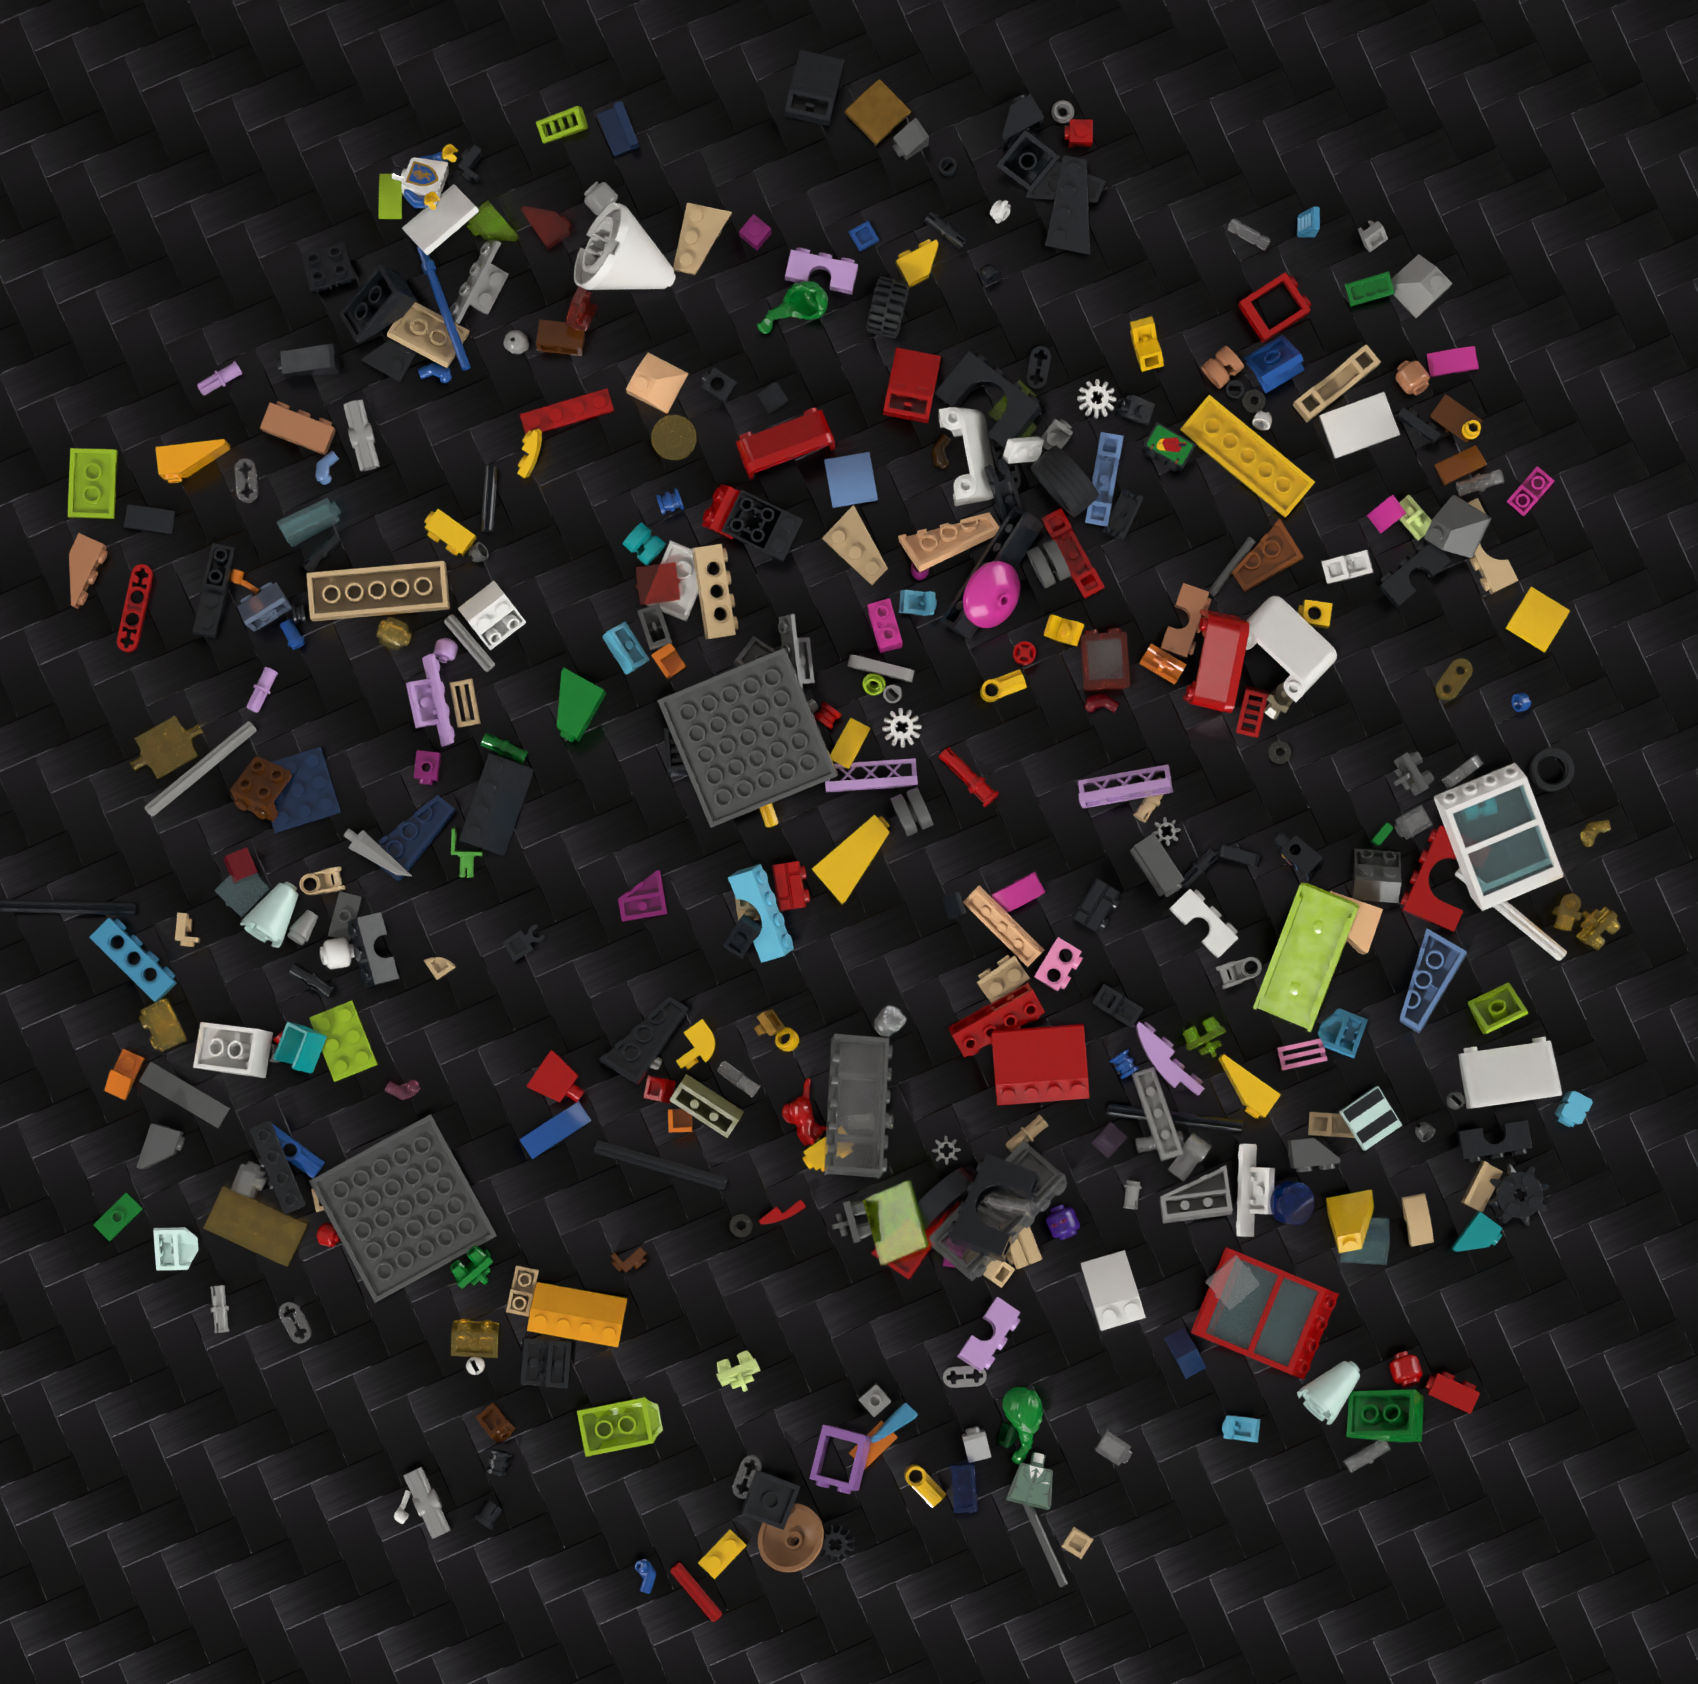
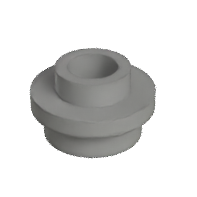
(1062, 105)

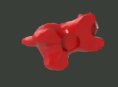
(801, 1114)

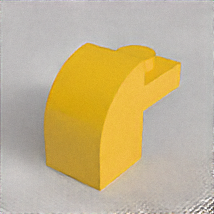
(1146, 344)
(703, 1043)

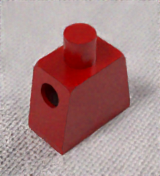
(556, 1079)

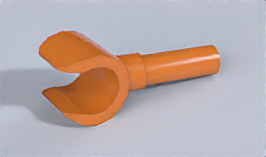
(237, 576)

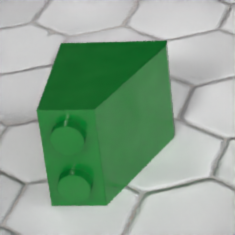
(577, 705)

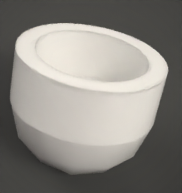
(1262, 420)
(479, 1362)

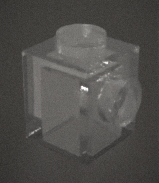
(249, 1180)

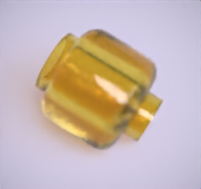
(393, 633)

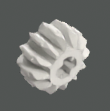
(1105, 400)
(903, 720)

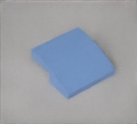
(851, 479)

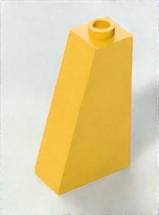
(849, 861)

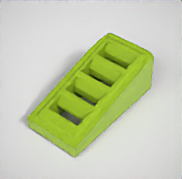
(582, 124)

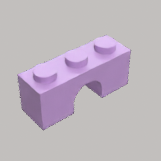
(842, 271)
(978, 1352)

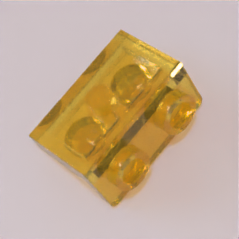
(474, 1338)

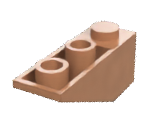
(83, 562)

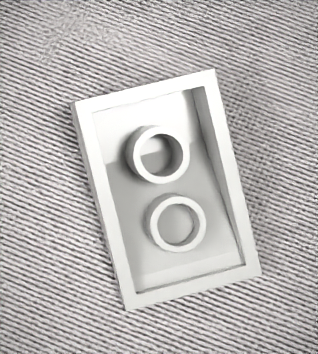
(233, 1049)
(1112, 1290)

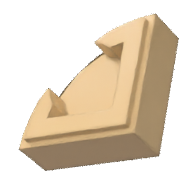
(439, 966)

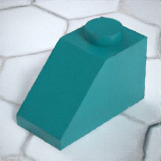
(1479, 1233)

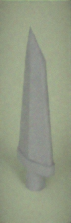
(371, 850)

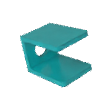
(300, 1047)

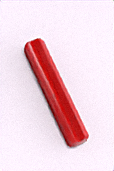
(696, 1592)

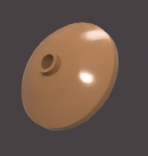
(778, 1546)

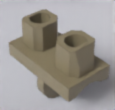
(1278, 702)

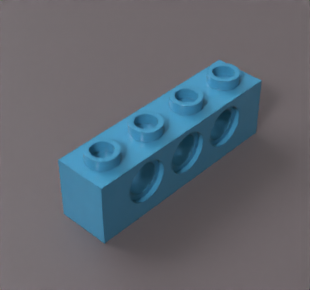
(104, 939)

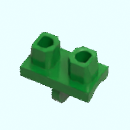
(475, 1270)

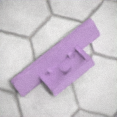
(429, 702)

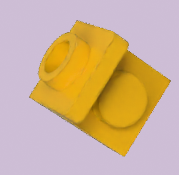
(1063, 630)

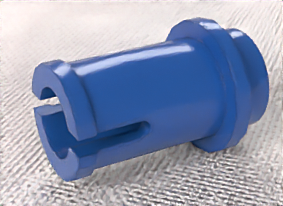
(292, 634)

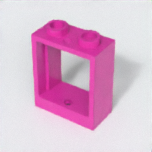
(883, 616)

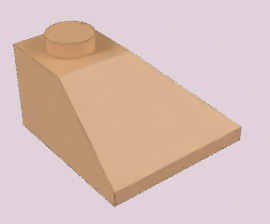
(656, 383)

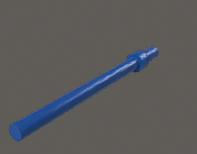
(429, 268)

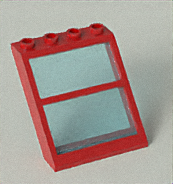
(1274, 1323)

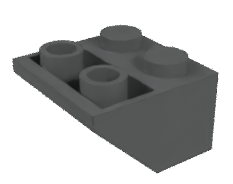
(1376, 875)
(1309, 1153)

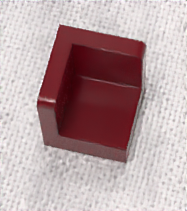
(240, 865)

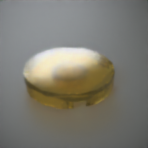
(674, 437)

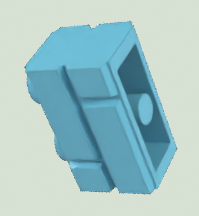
(1573, 1108)

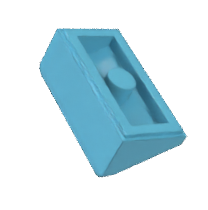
(625, 647)

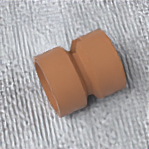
(1222, 366)

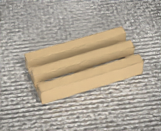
(468, 722)

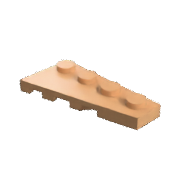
(937, 545)

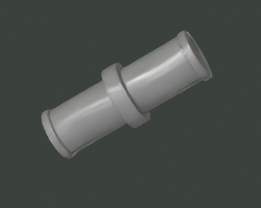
(219, 1309)

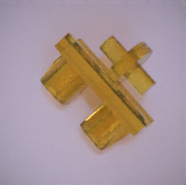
(1567, 912)
(1595, 924)

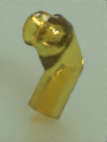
(1591, 831)

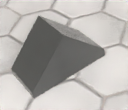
(654, 626)

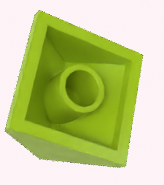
(1497, 1008)

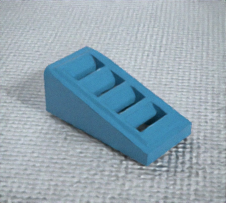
(1308, 222)
(899, 1418)

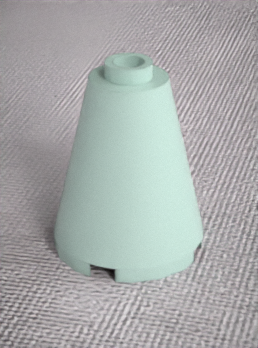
(272, 914)
(1330, 1391)

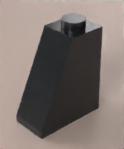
(309, 361)

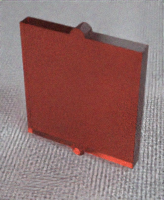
(658, 583)

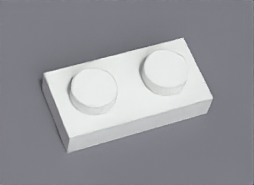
(1023, 449)

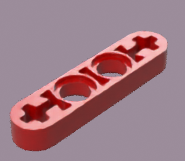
(139, 609)

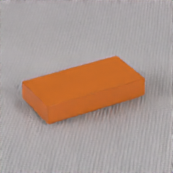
(877, 1447)

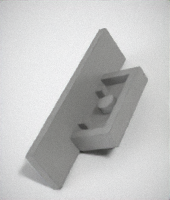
(482, 285)

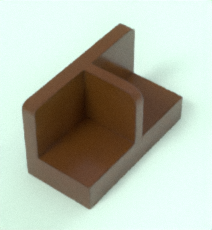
(1453, 416)

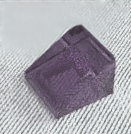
(1109, 1140)

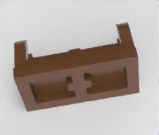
(559, 338)

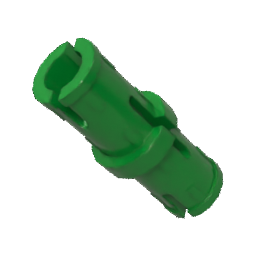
(504, 748)

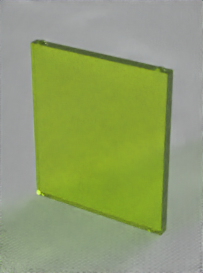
(895, 1223)

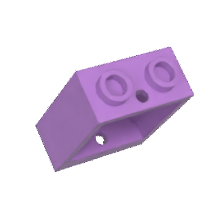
(859, 1462)

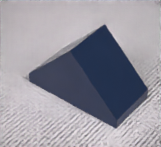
(1185, 1352)

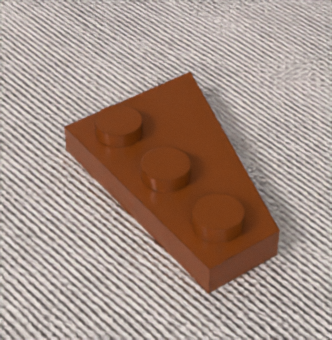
(1270, 556)

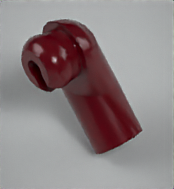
(1100, 700)

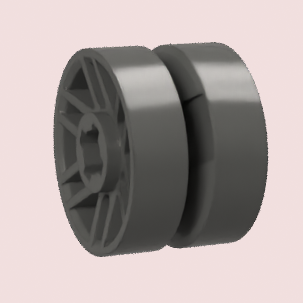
(1048, 563)
(912, 811)

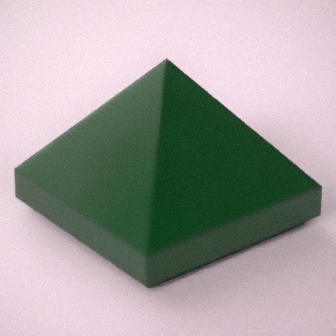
(1007, 1435)

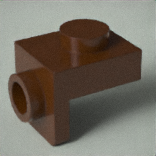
(635, 1260)

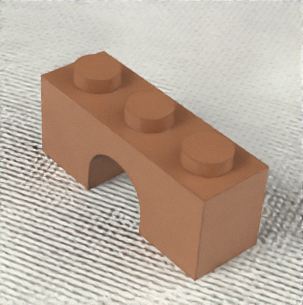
(1180, 641)

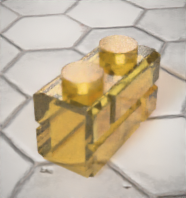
(163, 1025)

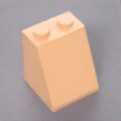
(1363, 925)

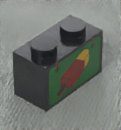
(1169, 447)

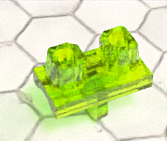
(1213, 1030)

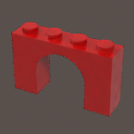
(1420, 900)

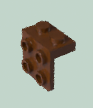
(260, 787)

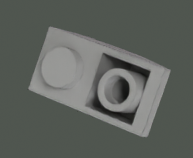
(976, 1444)

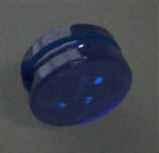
(1292, 1203)

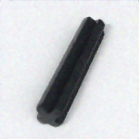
(489, 498)

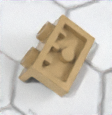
(1002, 979)

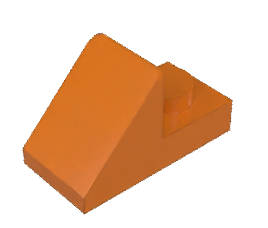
(124, 1074)

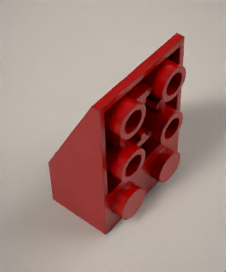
(912, 385)

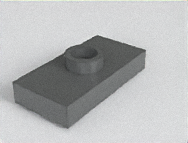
(345, 910)

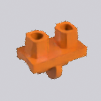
(1162, 664)

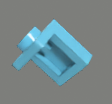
(917, 602)
(1241, 1428)

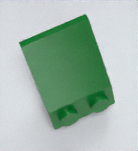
(1386, 1415)

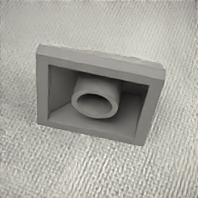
(1419, 285)

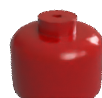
(327, 1235)

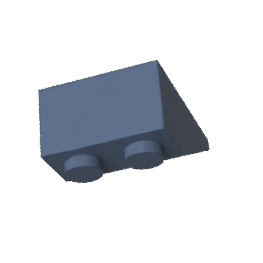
(264, 606)

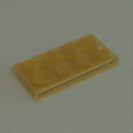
(255, 1226)

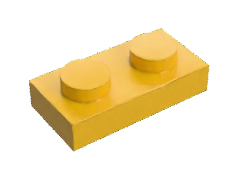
(722, 1553)

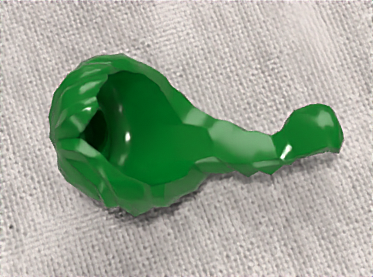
(802, 301)
(1025, 1412)

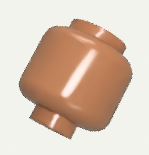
(1412, 377)

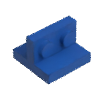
(1275, 363)

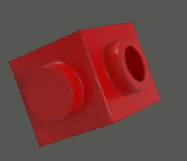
(1079, 133)

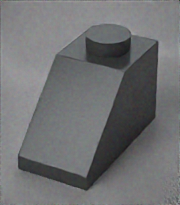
(910, 140)

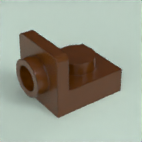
(495, 1423)

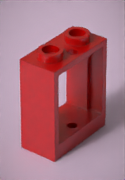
(1255, 319)

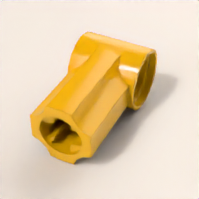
(1005, 685)
(926, 1486)

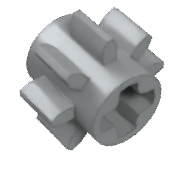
(1172, 831)
(941, 1145)

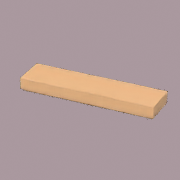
(1003, 925)

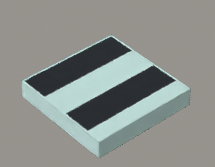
(1370, 1118)

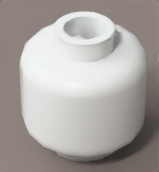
(336, 953)

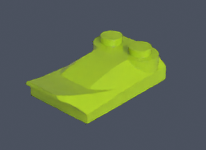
(619, 1426)

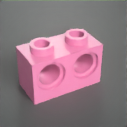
(1053, 961)

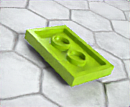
(92, 483)
(346, 1043)

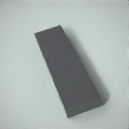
(184, 1094)

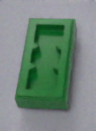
(1369, 289)
(118, 1216)

